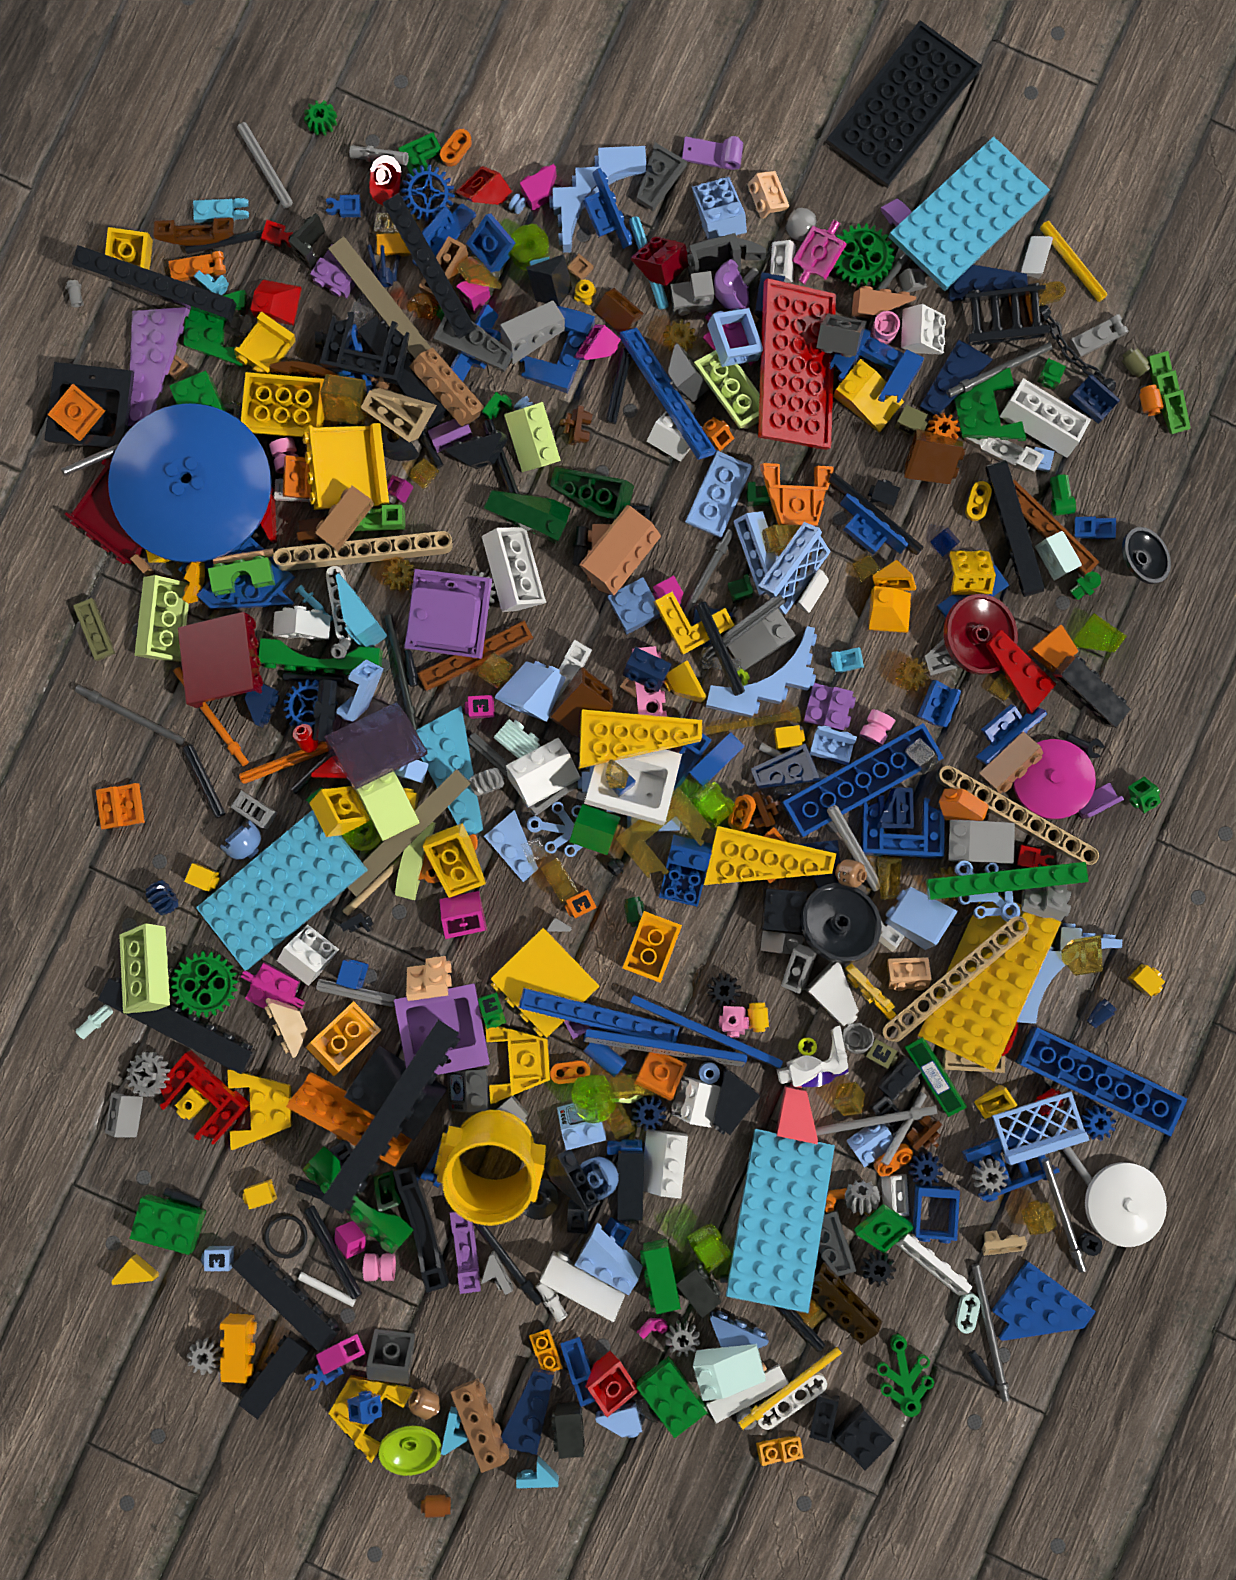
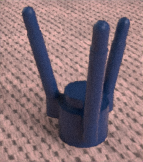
(384, 275)

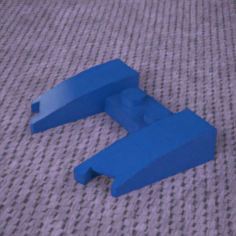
(903, 365)
(561, 375)
(927, 845)

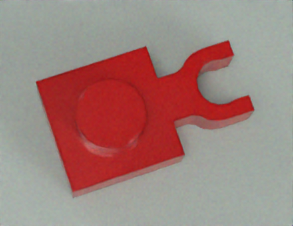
(275, 233)
(1031, 857)

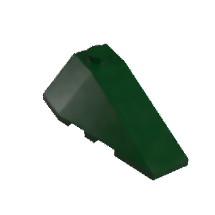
(598, 493)
(535, 514)

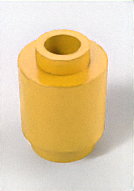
(758, 1016)

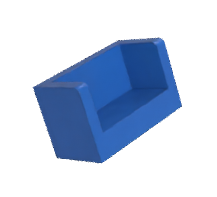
(352, 974)

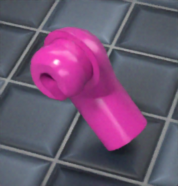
(653, 1324)

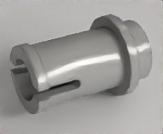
(74, 293)
(340, 649)

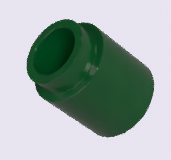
(633, 910)

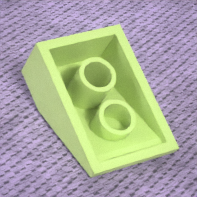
(387, 805)

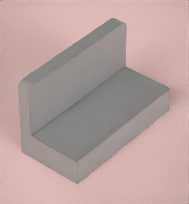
(123, 1115)

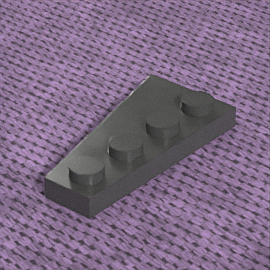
(476, 345)

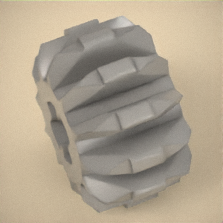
(486, 781)
(981, 1177)
(862, 1197)
(688, 1344)
(198, 1351)

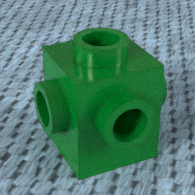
(1144, 795)

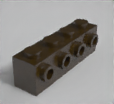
(844, 1305)

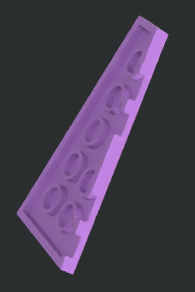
(152, 353)

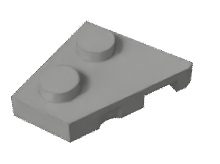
(939, 660)

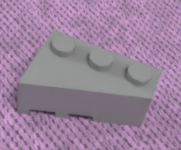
(532, 330)

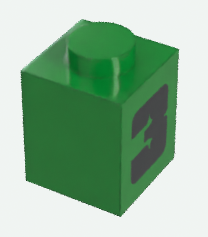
(491, 1010)

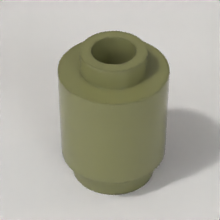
(1135, 362)

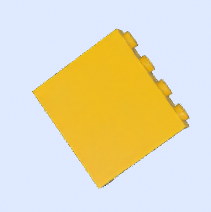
(345, 459)
(544, 968)

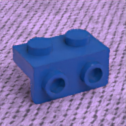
(939, 704)

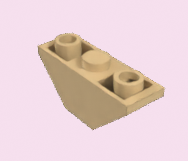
(288, 1025)

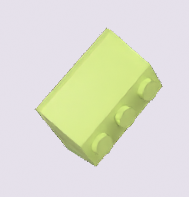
(532, 437)

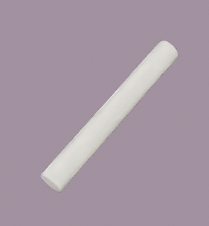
(327, 1289)

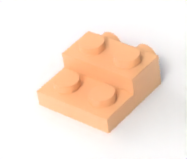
(429, 979)

